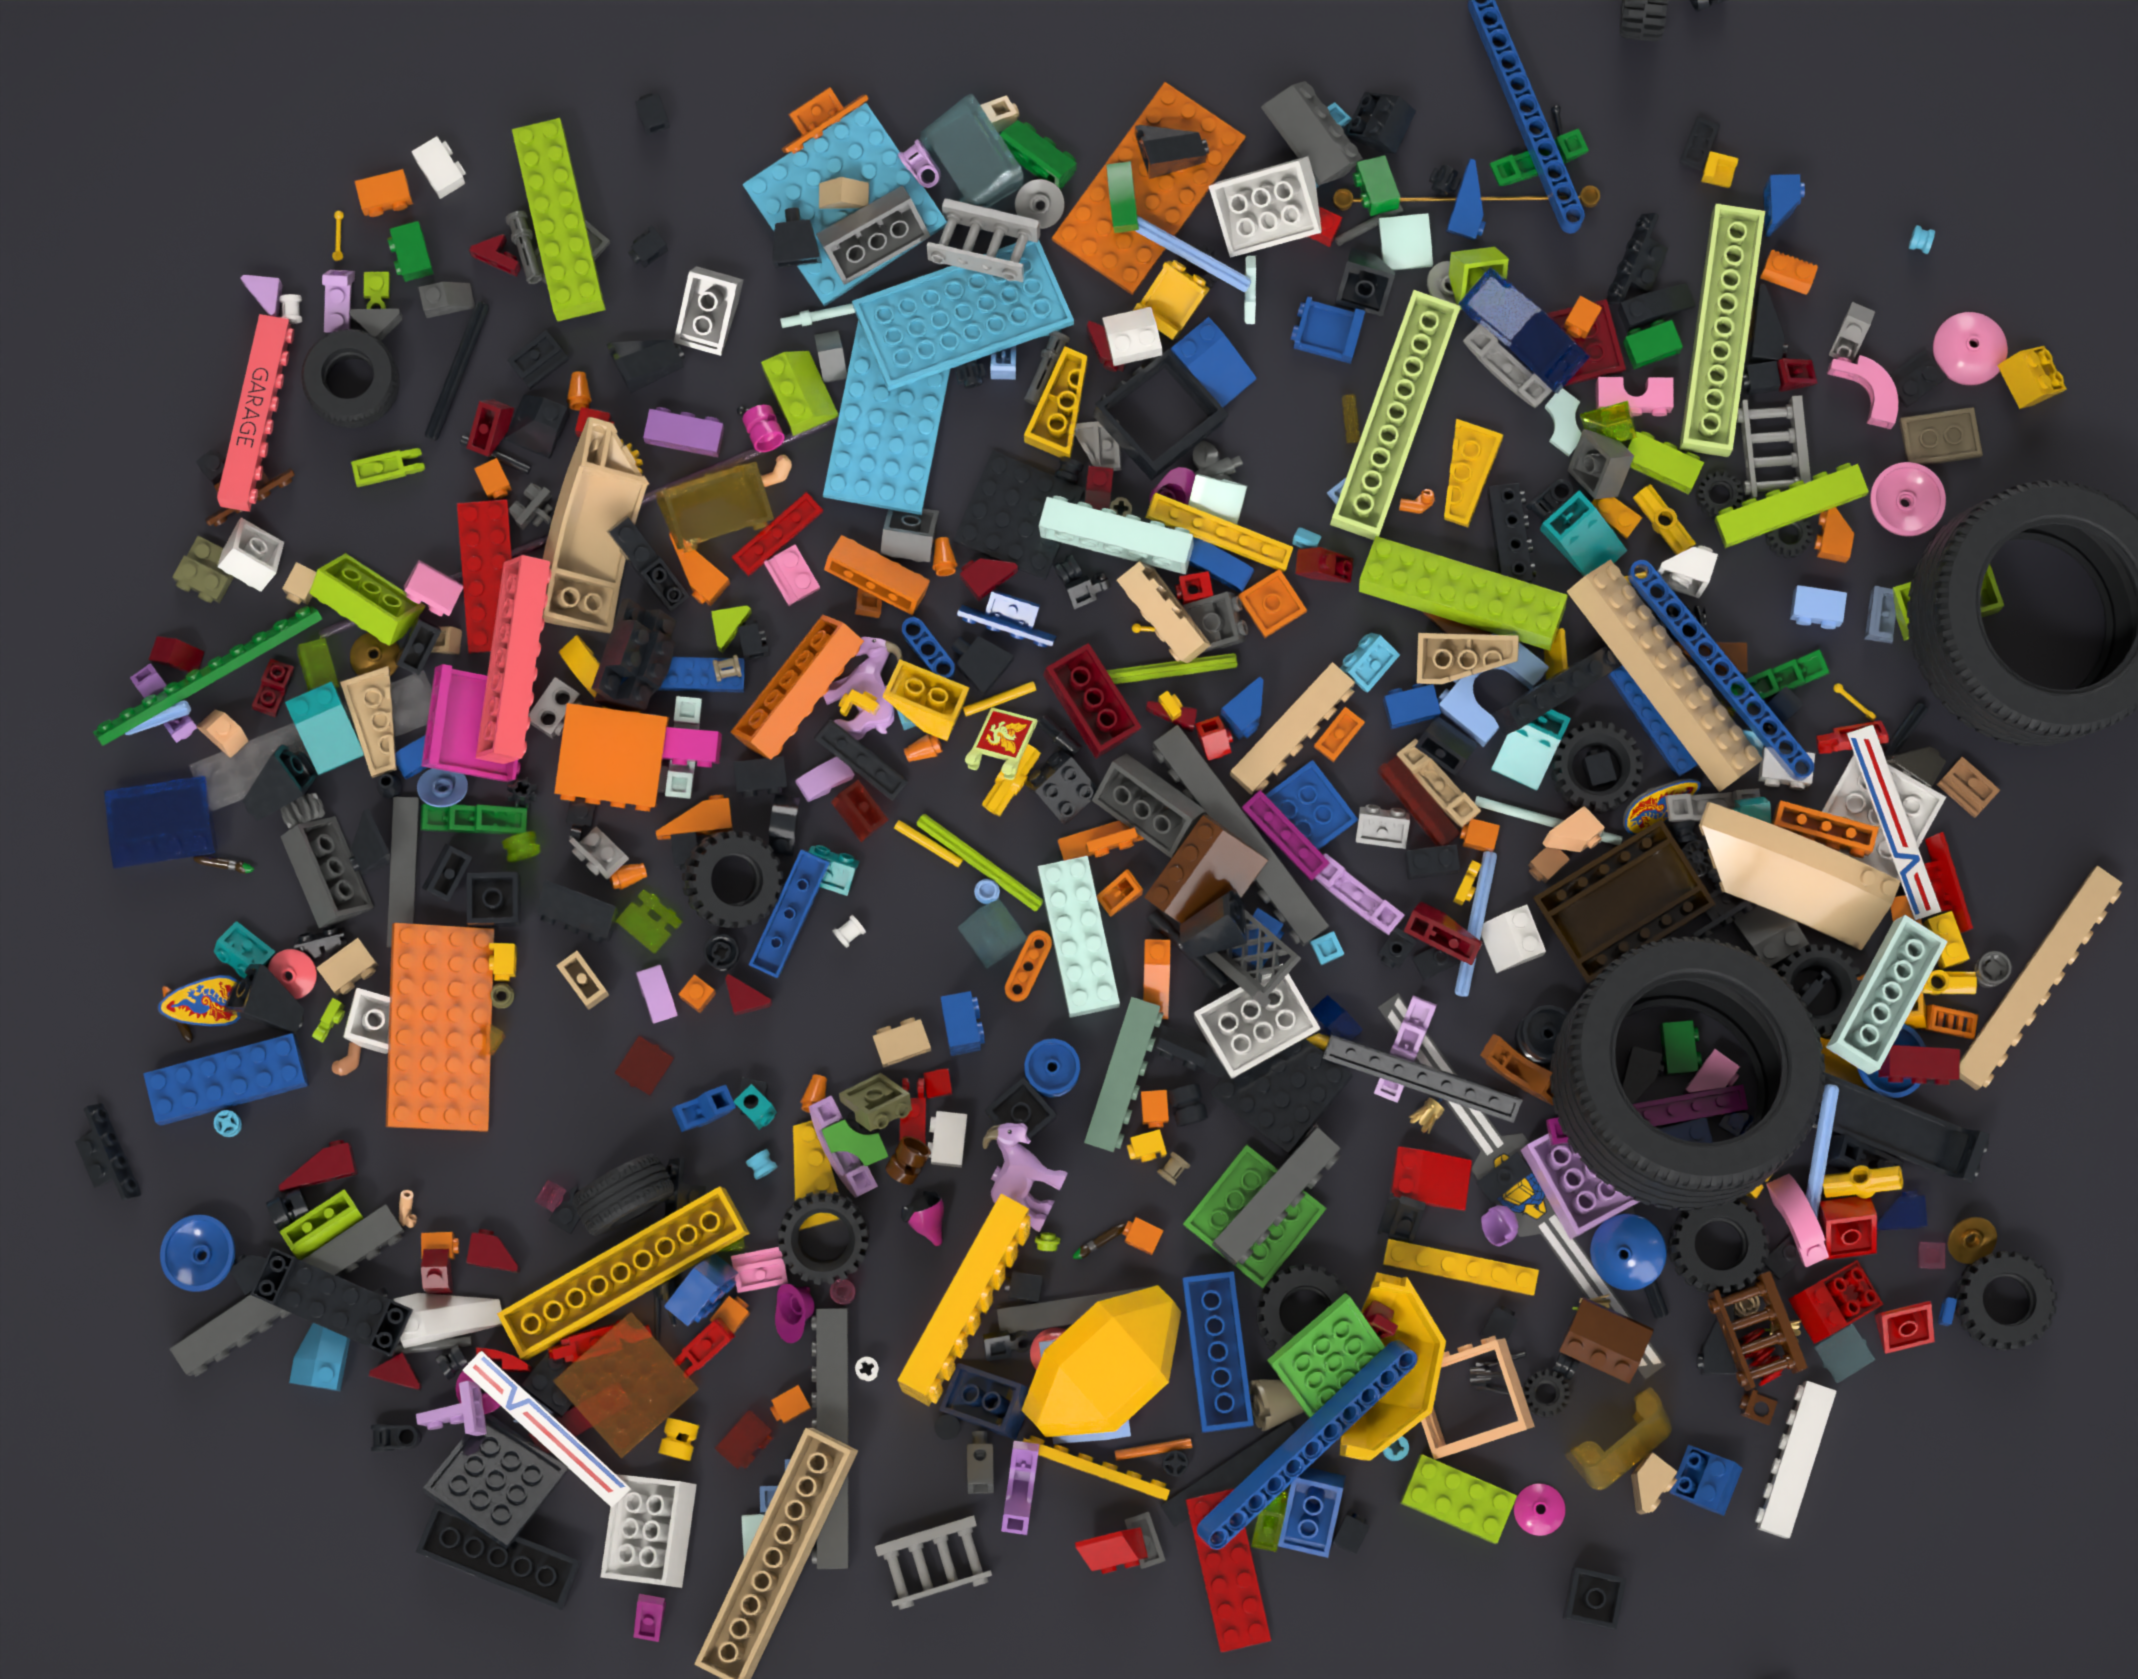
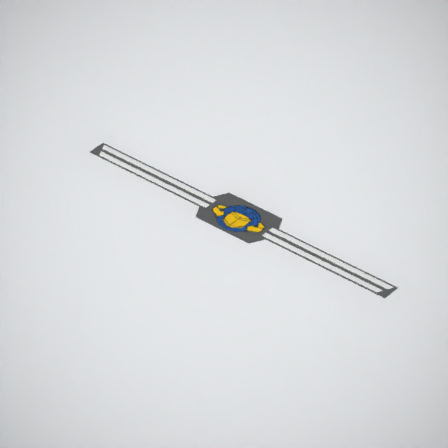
(1527, 1197)

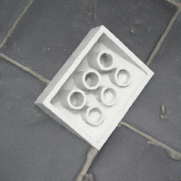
(1267, 206)
(1248, 1033)
(649, 1532)

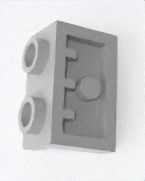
(1383, 826)
(600, 853)

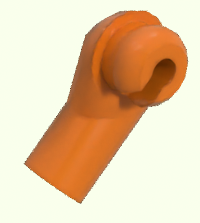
(1418, 505)

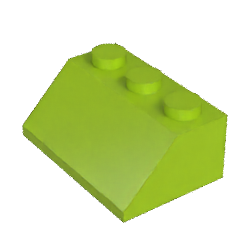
(799, 390)

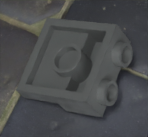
(1219, 619)

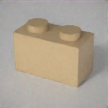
(348, 967)
(582, 980)
(901, 1042)

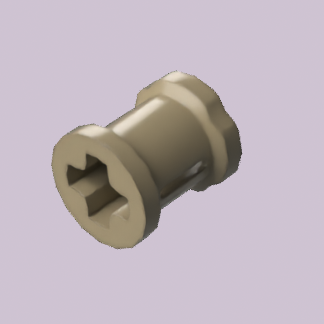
(1121, 501)
(718, 665)
(1173, 1168)

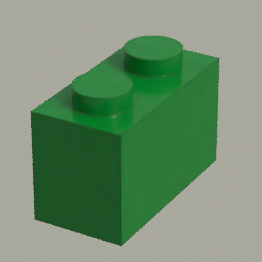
(1377, 185)
(411, 251)
(1652, 343)
(1679, 1048)

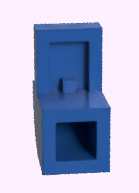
(704, 1109)

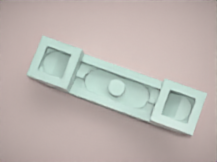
(681, 777)

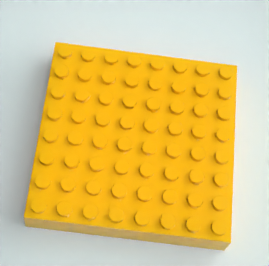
(965, 1300)

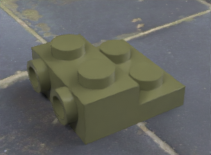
(201, 571)
(877, 1102)

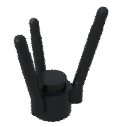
(664, 1292)
(1481, 1375)

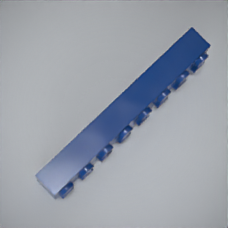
(699, 675)
(1655, 726)
(789, 913)

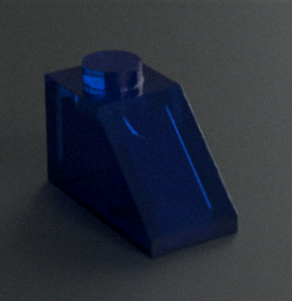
(1335, 1019)
(1904, 1213)

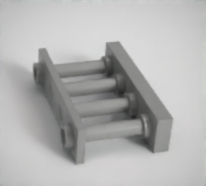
(986, 219)
(1795, 435)
(915, 1544)

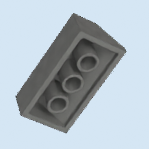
(1312, 132)
(873, 235)
(1148, 804)
(324, 871)

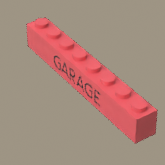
(255, 413)

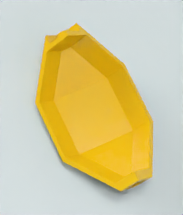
(1105, 1365)
(1415, 1393)

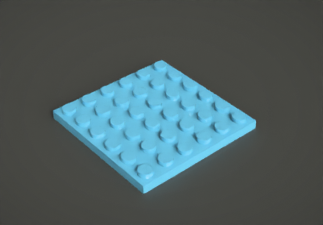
(847, 149)

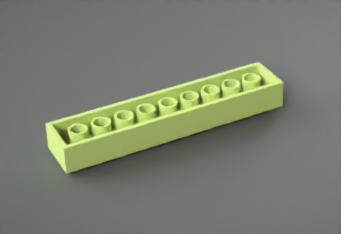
(1722, 330)
(1395, 415)

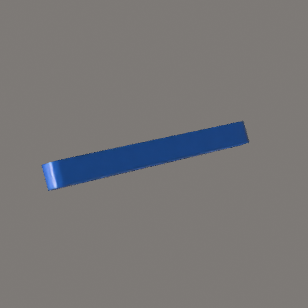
(1527, 120)
(1723, 683)
(1306, 1444)

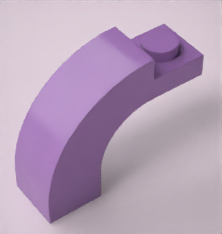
(150, 683)
(1020, 1487)

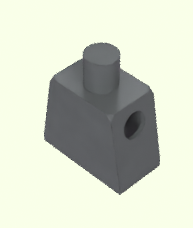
(980, 1473)

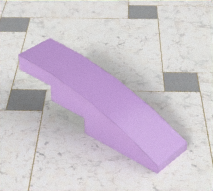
(1408, 1042)

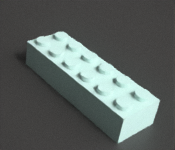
(1116, 534)
(1078, 936)
(1886, 994)

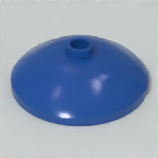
(1880, 1085)
(1641, 1241)
(183, 1249)

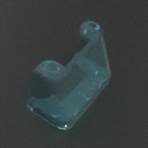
(973, 154)

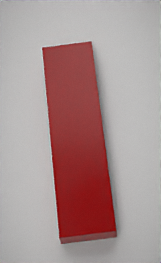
(777, 534)

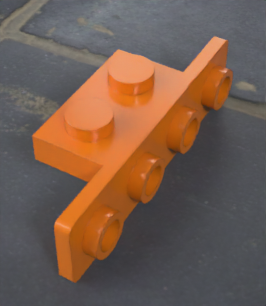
(817, 115)
(1098, 841)

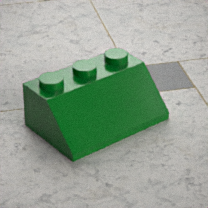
(1039, 154)

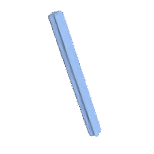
(1193, 255)
(1477, 918)
(1821, 1146)

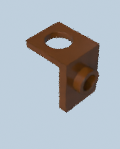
(1747, 1405)

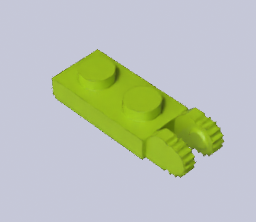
(385, 467)

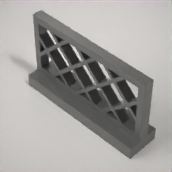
(1245, 979)

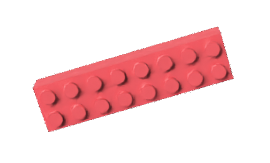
(513, 660)

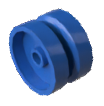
(1061, 1056)

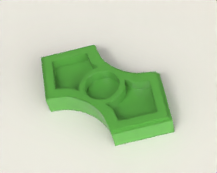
(866, 1147)

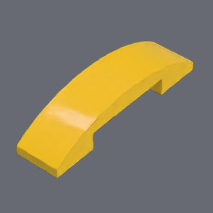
(582, 663)

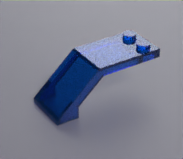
(1524, 329)

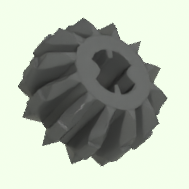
(303, 810)

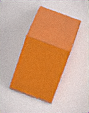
(1120, 893)

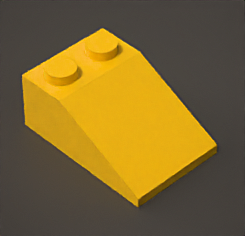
(926, 698)

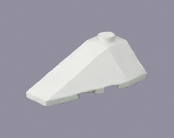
(446, 1316)

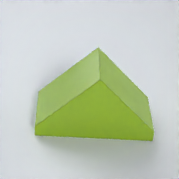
(727, 623)

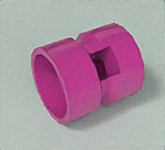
(763, 428)

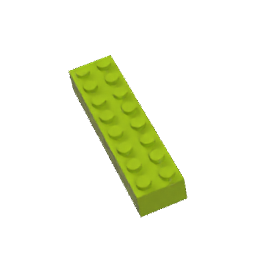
(558, 219)
(1462, 593)

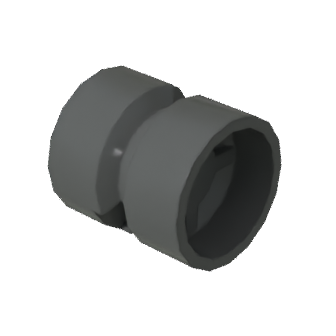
(1992, 969)

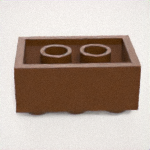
(1606, 1340)

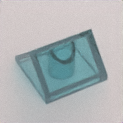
(992, 933)

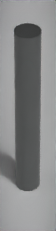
(1365, 226)
(436, 1345)

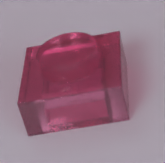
(550, 1196)
(1931, 1255)

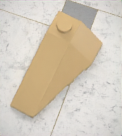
(1456, 656)

